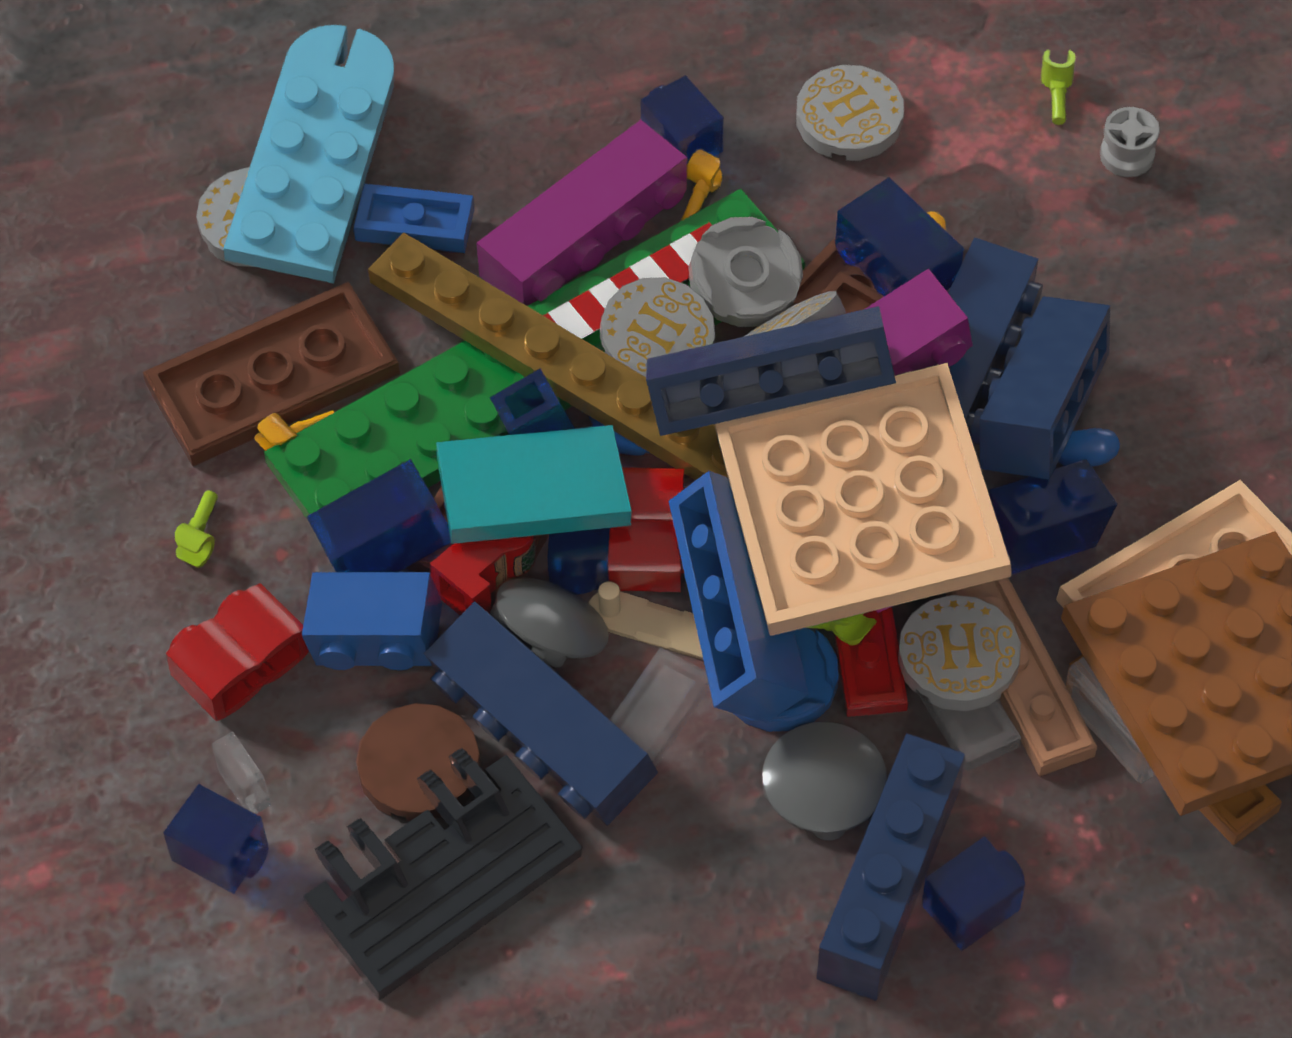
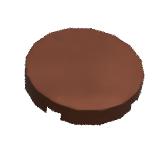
(406, 746)

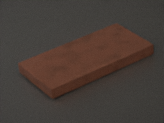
(276, 365)

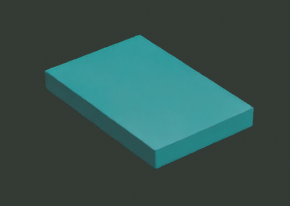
(533, 484)

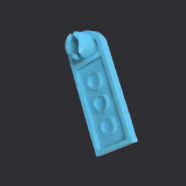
(313, 155)

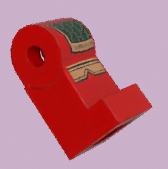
(477, 568)

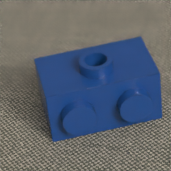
(371, 619)

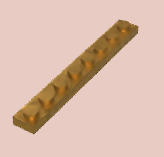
(531, 342)

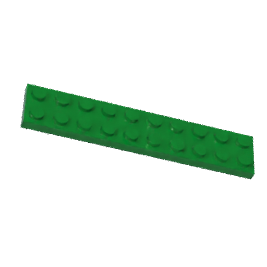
(442, 396)

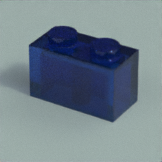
(895, 239)
(1052, 517)
(382, 524)

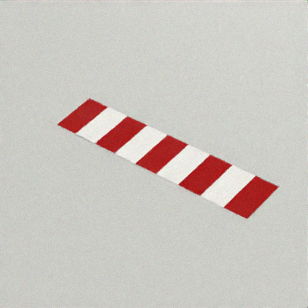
(584, 313)

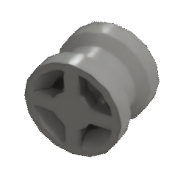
(1139, 132)

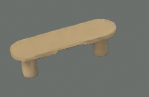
(647, 621)

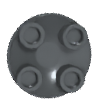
(550, 620)
(824, 778)

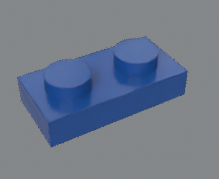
(430, 217)

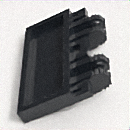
(444, 879)

